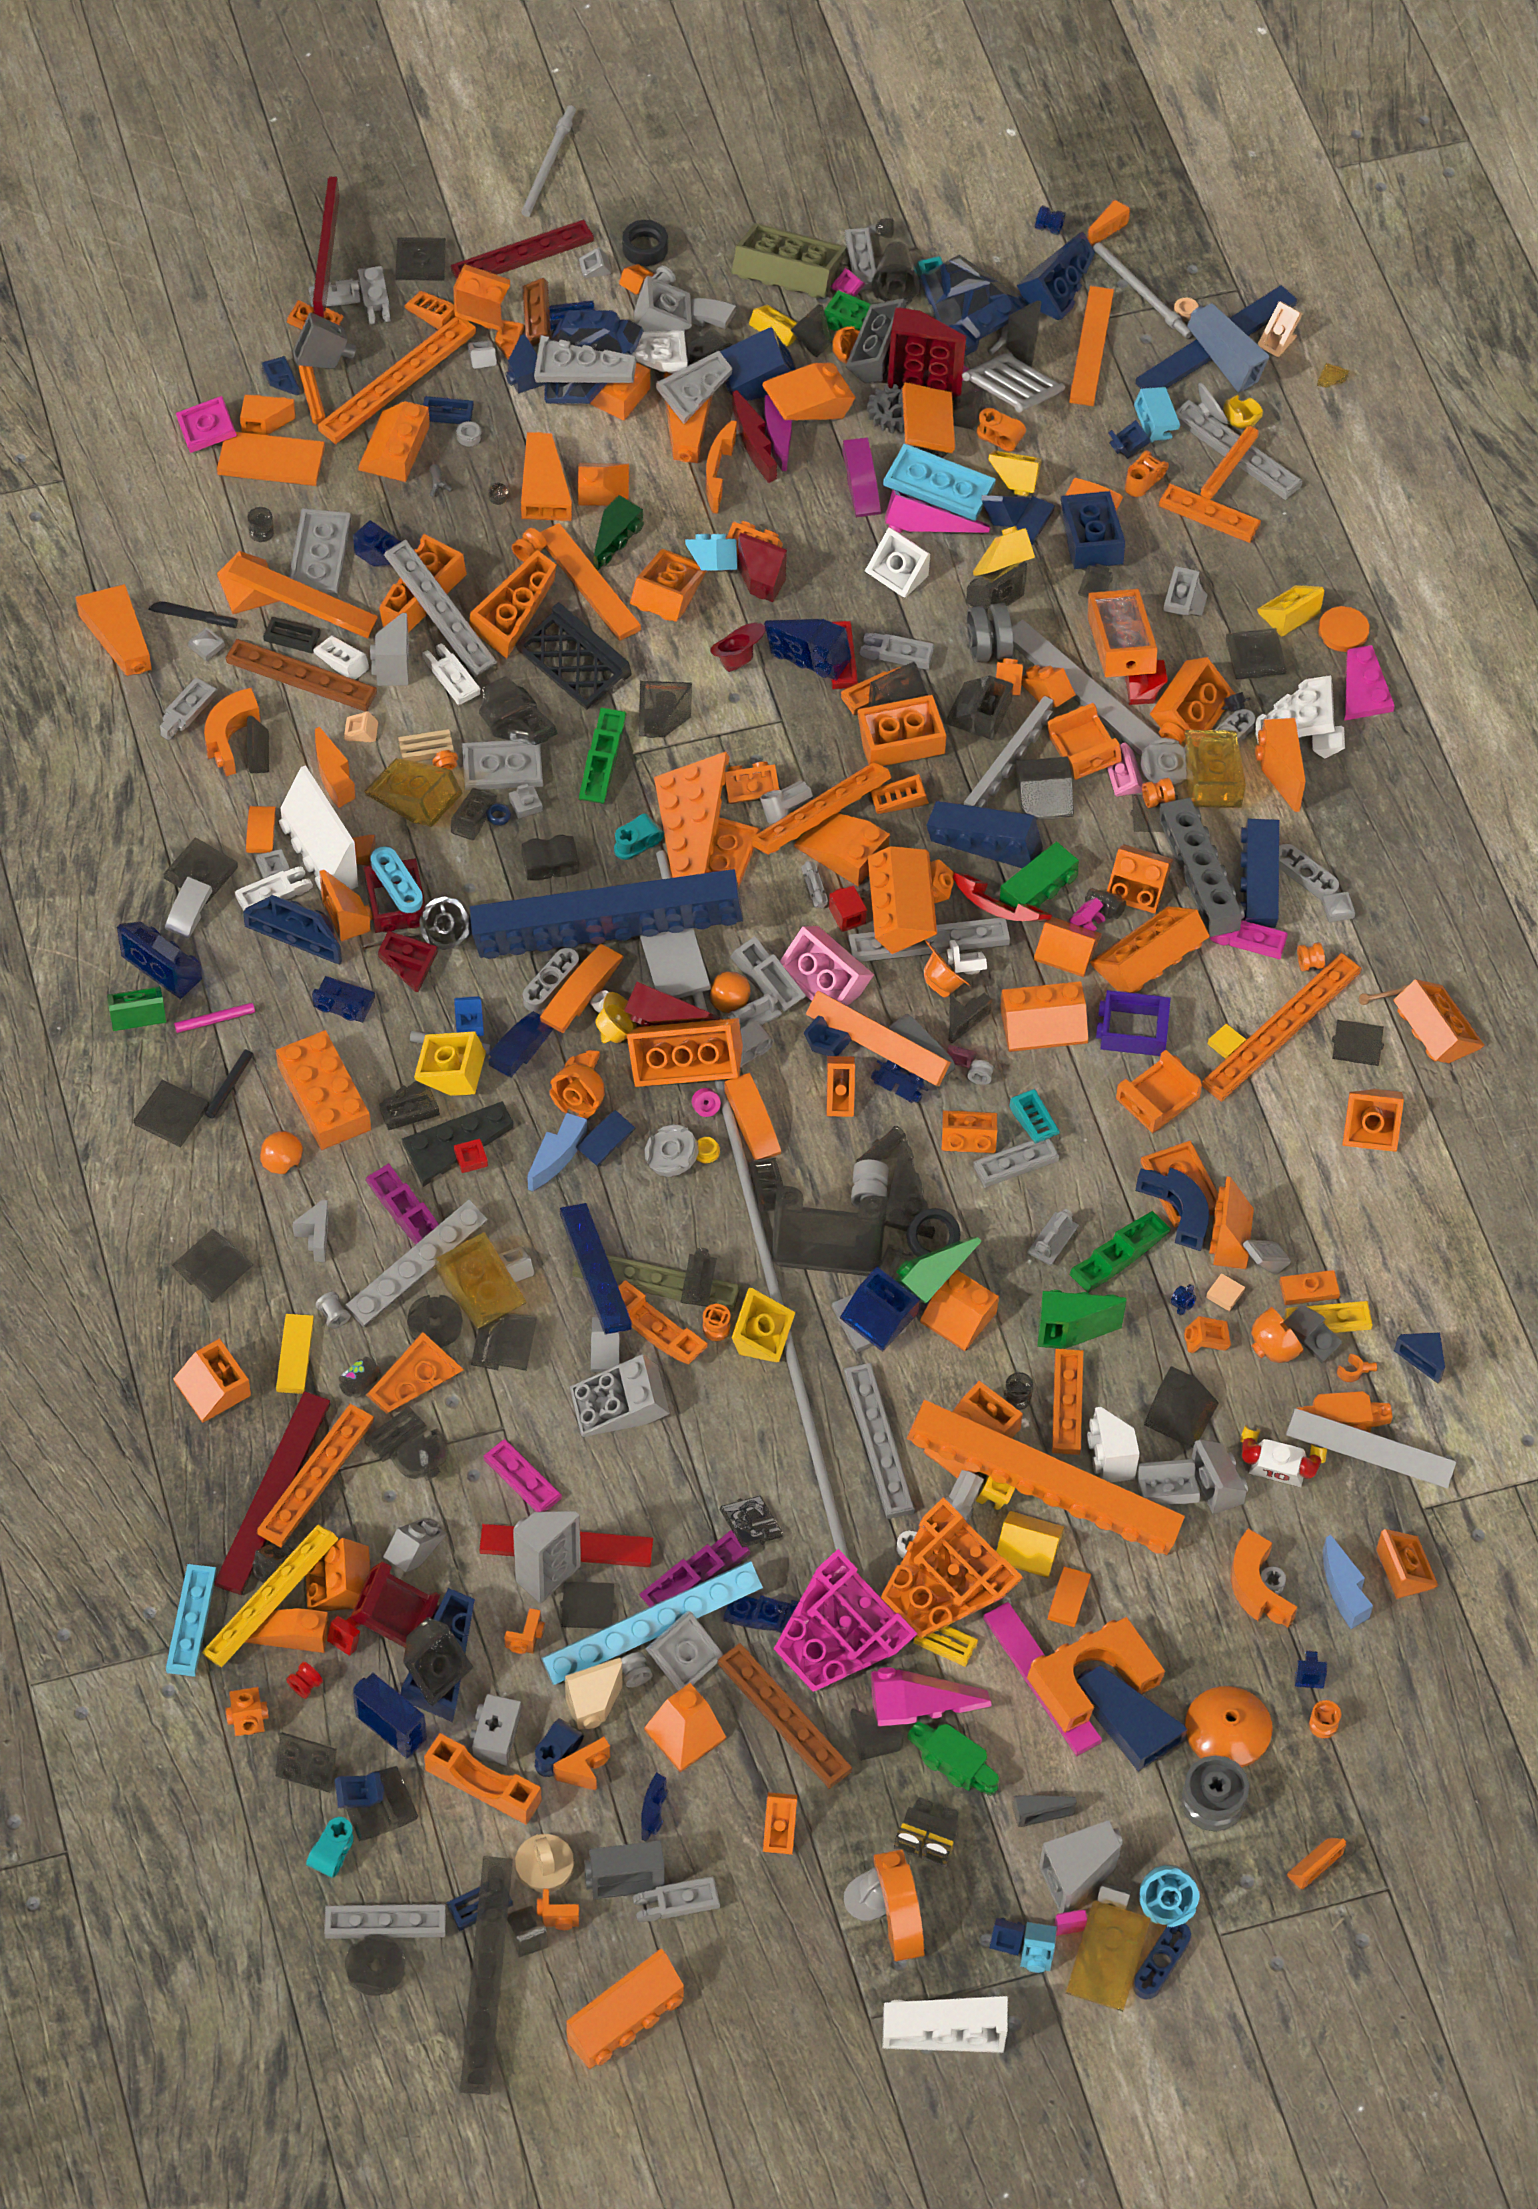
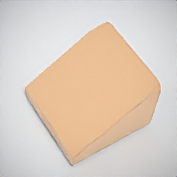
(361, 727)

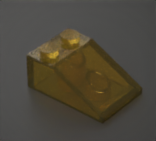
(1214, 769)
(416, 791)
(479, 1281)
(1108, 1955)

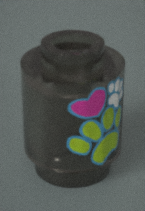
(359, 1377)

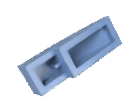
(557, 1150)
(1345, 1584)

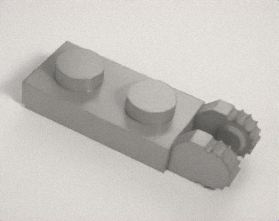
(374, 293)
(897, 650)
(678, 1899)

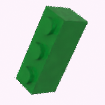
(1041, 878)

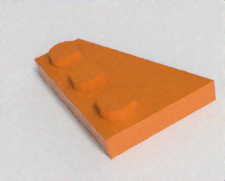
(413, 1374)

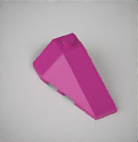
(916, 516)
(904, 1695)

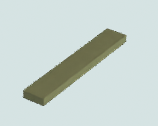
(664, 1281)

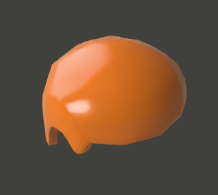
(844, 343)
(730, 991)
(281, 1152)

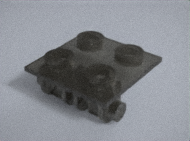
(306, 1762)

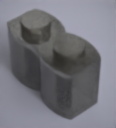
(550, 857)

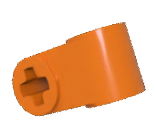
(1000, 431)
(1144, 474)

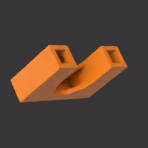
(1114, 1644)

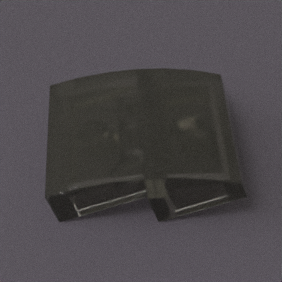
(212, 1265)
(505, 1342)
(390, 1813)

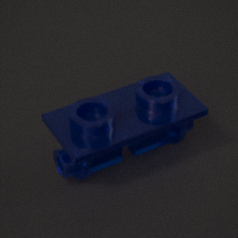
(909, 1085)

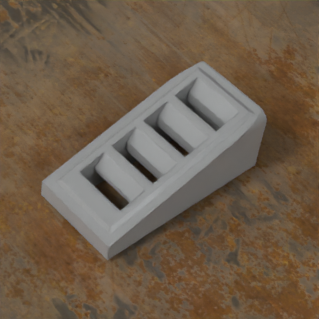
(1267, 1255)

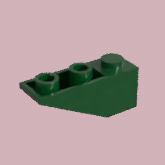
(618, 524)

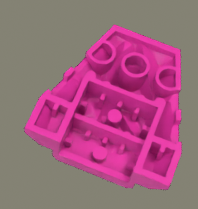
(839, 1626)

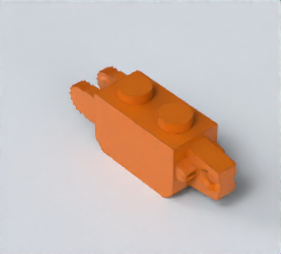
(1351, 1409)

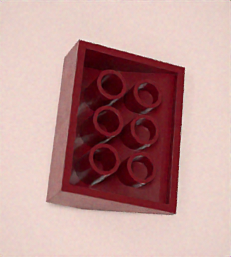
(925, 352)

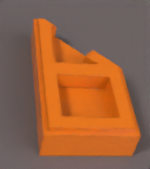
(508, 336)

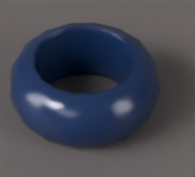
(498, 821)

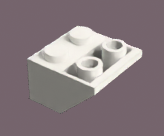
(1113, 1446)

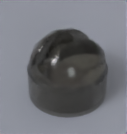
(885, 227)
(501, 495)

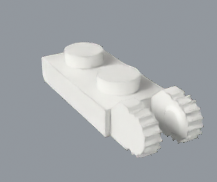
(452, 675)
(275, 885)

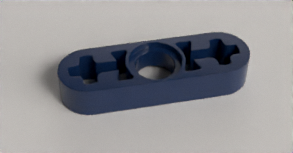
(1158, 1981)

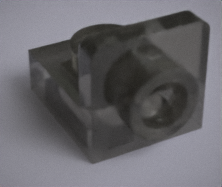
(1095, 580)
(268, 1560)

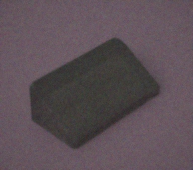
(257, 746)

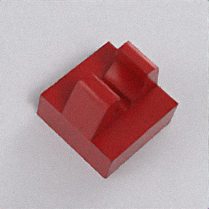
(471, 1155)
(344, 1634)

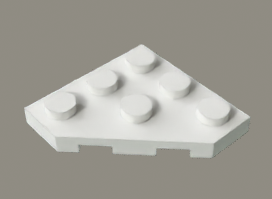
(662, 350)
(1309, 705)

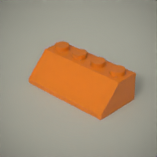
(902, 897)
(1151, 948)
(685, 1052)
(625, 2010)

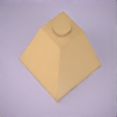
(593, 1693)

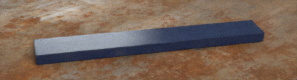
(1194, 355)

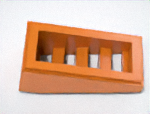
(1109, 222)
(427, 315)
(910, 801)

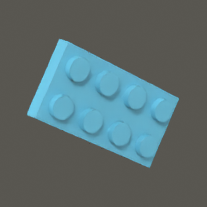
(939, 482)

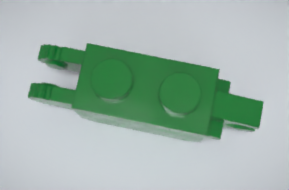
(955, 1757)

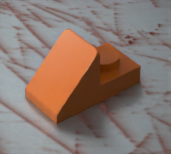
(577, 1767)
(780, 1823)

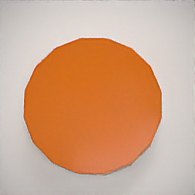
(1343, 628)

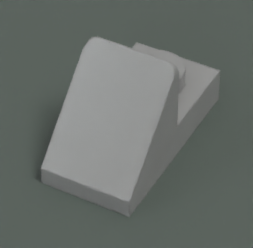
(315, 1226)
(603, 1348)

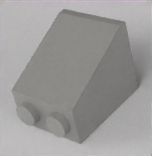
(1079, 1863)

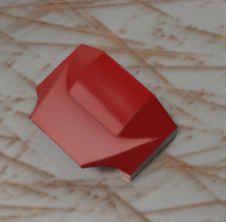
(1144, 687)

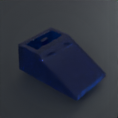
(810, 644)

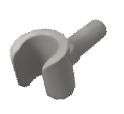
(1000, 342)

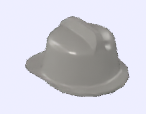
(865, 1897)

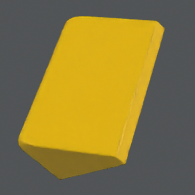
(767, 316)

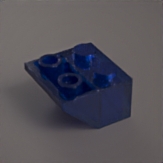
(880, 1309)

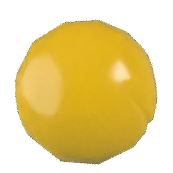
(1242, 413)

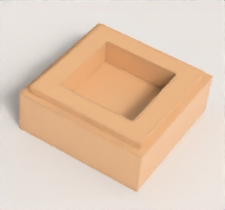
(1225, 1292)

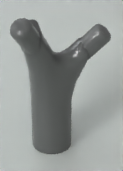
(438, 480)

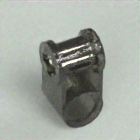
(706, 345)

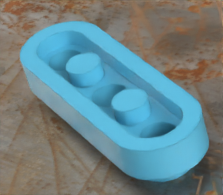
(396, 871)

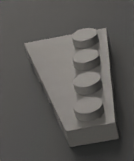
(573, 363)

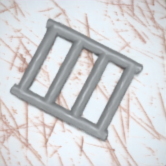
(998, 364)

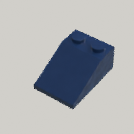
(1093, 530)

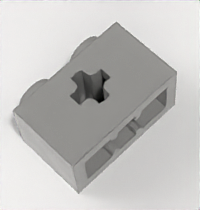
(495, 1745)

